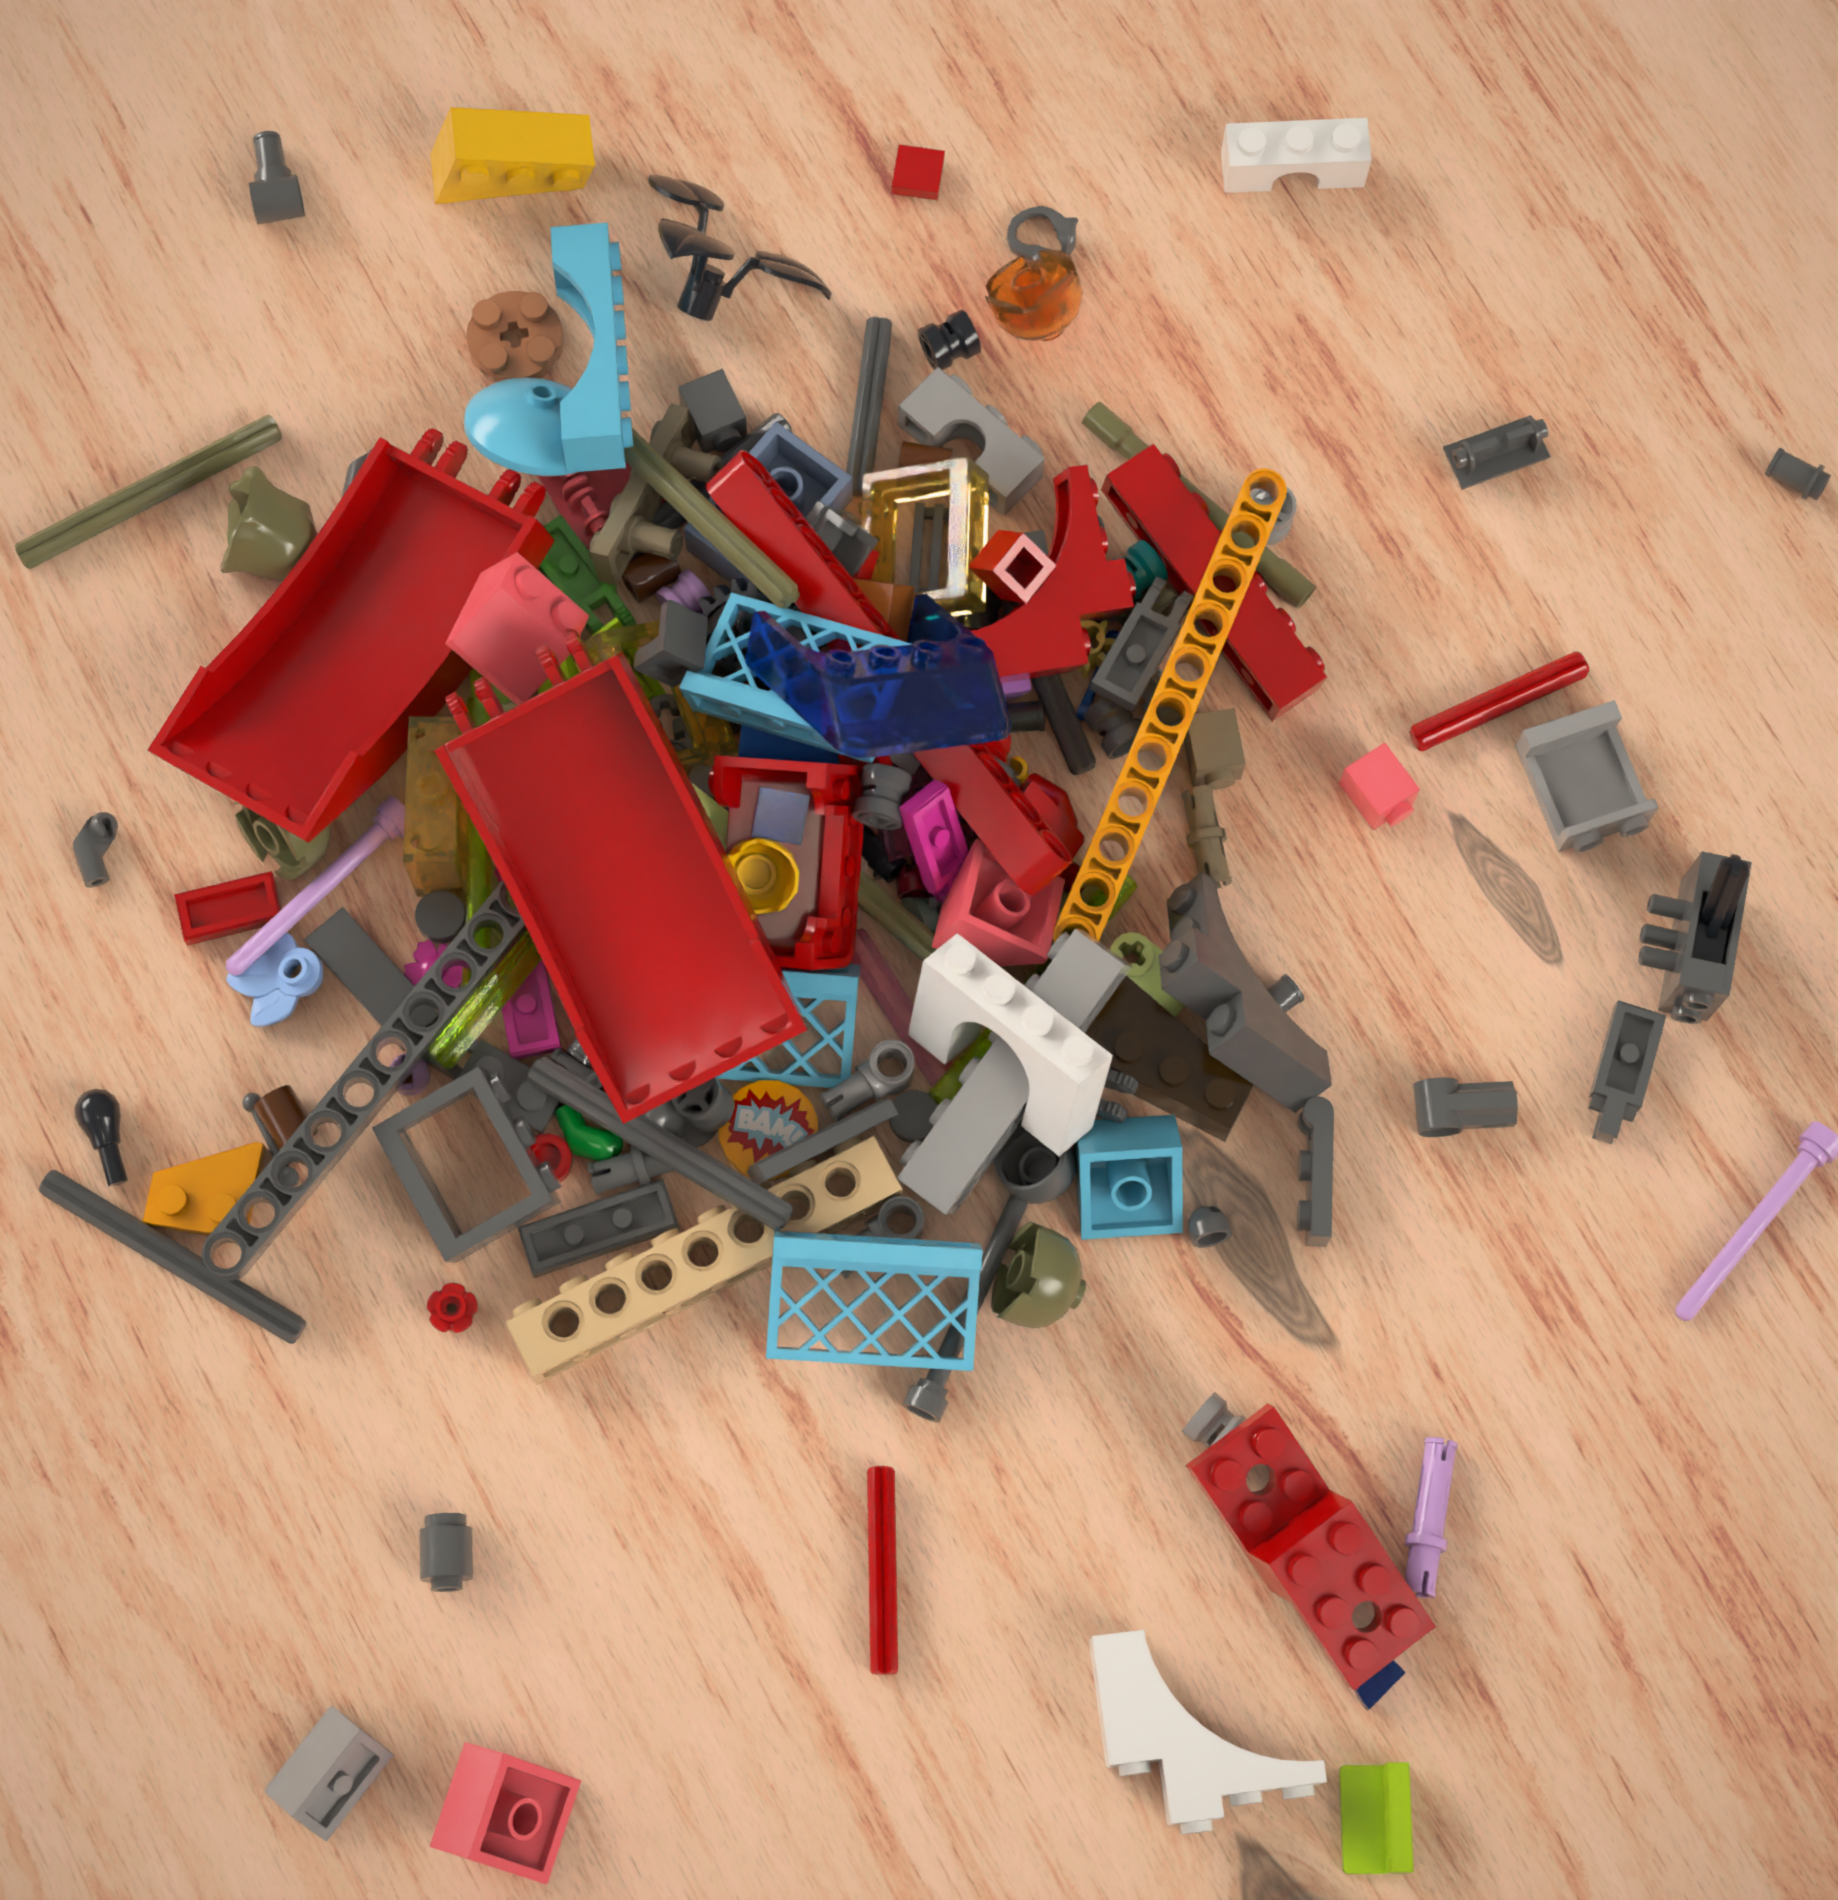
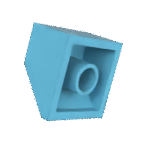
(1130, 1178)

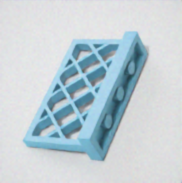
(750, 705)
(820, 986)
(874, 1255)

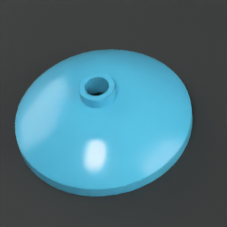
(519, 425)

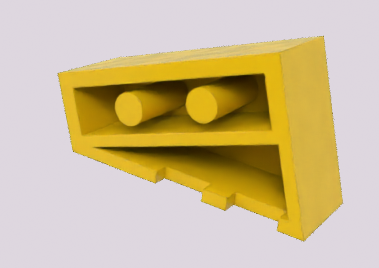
(510, 154)

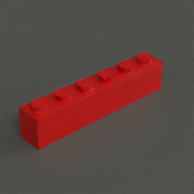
(1177, 526)

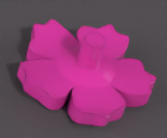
(425, 958)

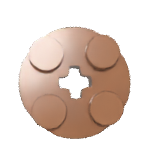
(514, 311)

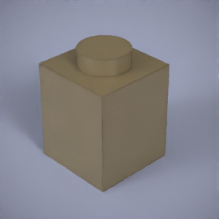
(1214, 749)

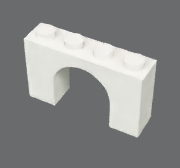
(1063, 1065)

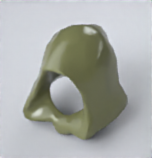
(266, 530)

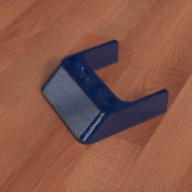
(889, 697)

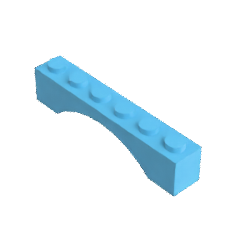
(592, 411)

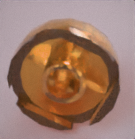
(1035, 297)

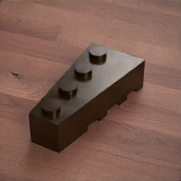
(1168, 1061)

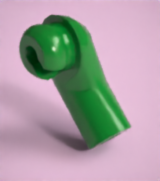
(586, 1140)

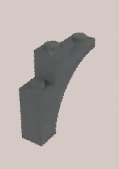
(1242, 1019)

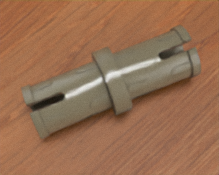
(1206, 835)

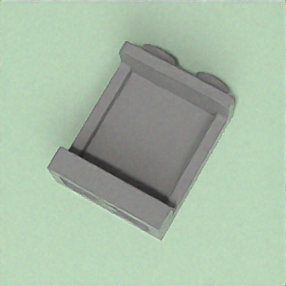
(1584, 778)

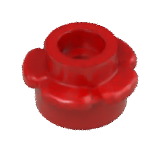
(459, 1320)

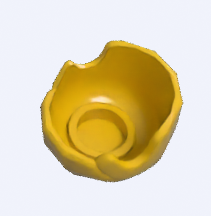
(766, 873)

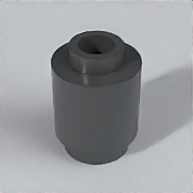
(446, 1551)

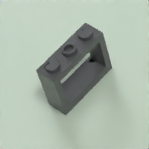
(424, 1193)

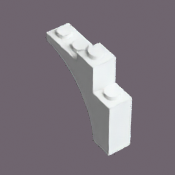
(1196, 1767)

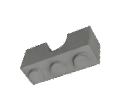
(947, 411)

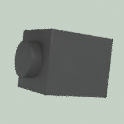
(714, 412)

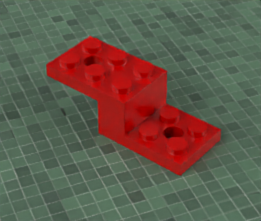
(1311, 1546)

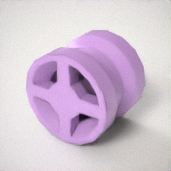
(685, 591)

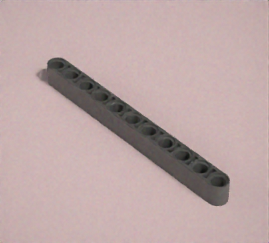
(365, 1069)

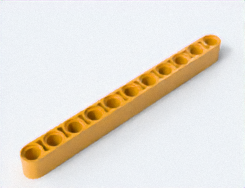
(1178, 694)

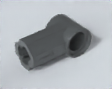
(1450, 1107)

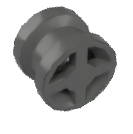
(699, 1113)

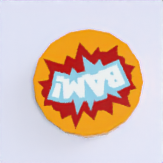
(764, 1121)

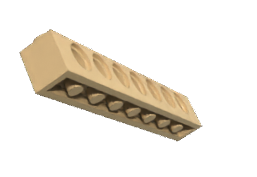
(690, 1284)

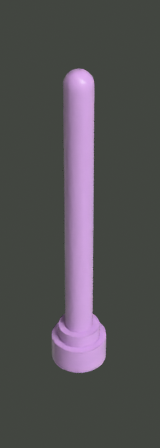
(387, 825)
(1817, 1147)

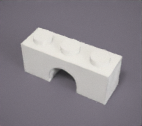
(1263, 151)

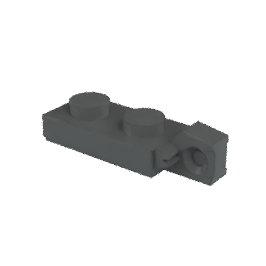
(1624, 1067)

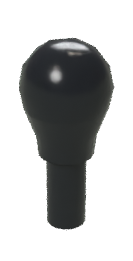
(99, 1118)

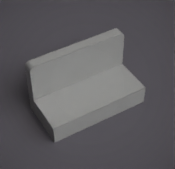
(328, 1773)

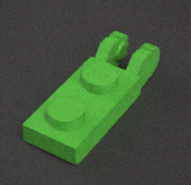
(573, 571)

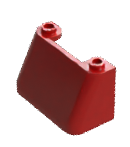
(821, 918)

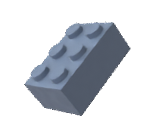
(801, 475)

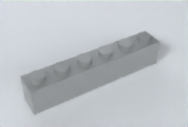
(996, 1088)

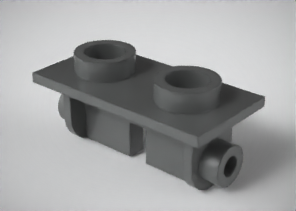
(1498, 451)

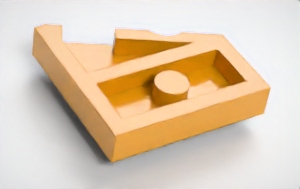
(202, 1191)

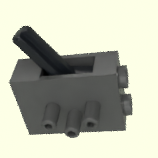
(1701, 939)

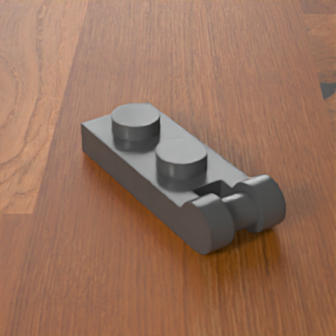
(1316, 1168)

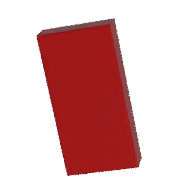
(227, 908)

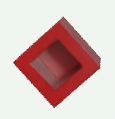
(1012, 566)

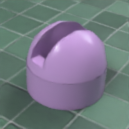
(419, 1076)

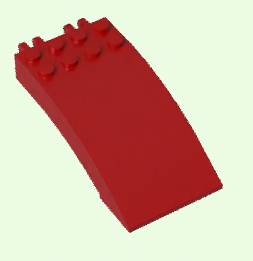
(351, 640)
(620, 881)

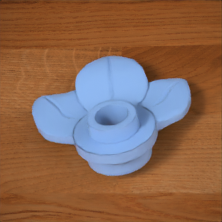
(272, 984)

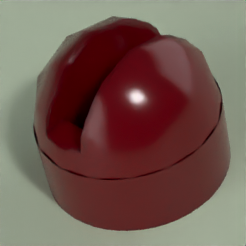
(910, 883)

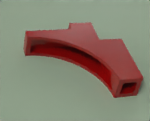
(1047, 631)

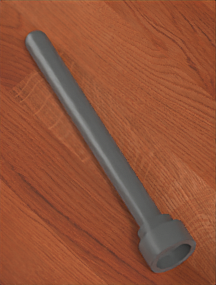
(929, 1394)

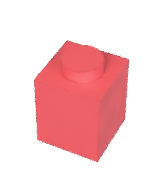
(1380, 787)

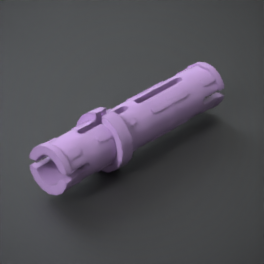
(1427, 1538)

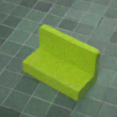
(1376, 1819)

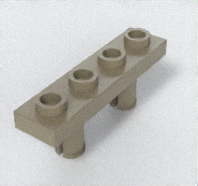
(632, 511)

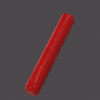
(1499, 701)
(882, 1570)

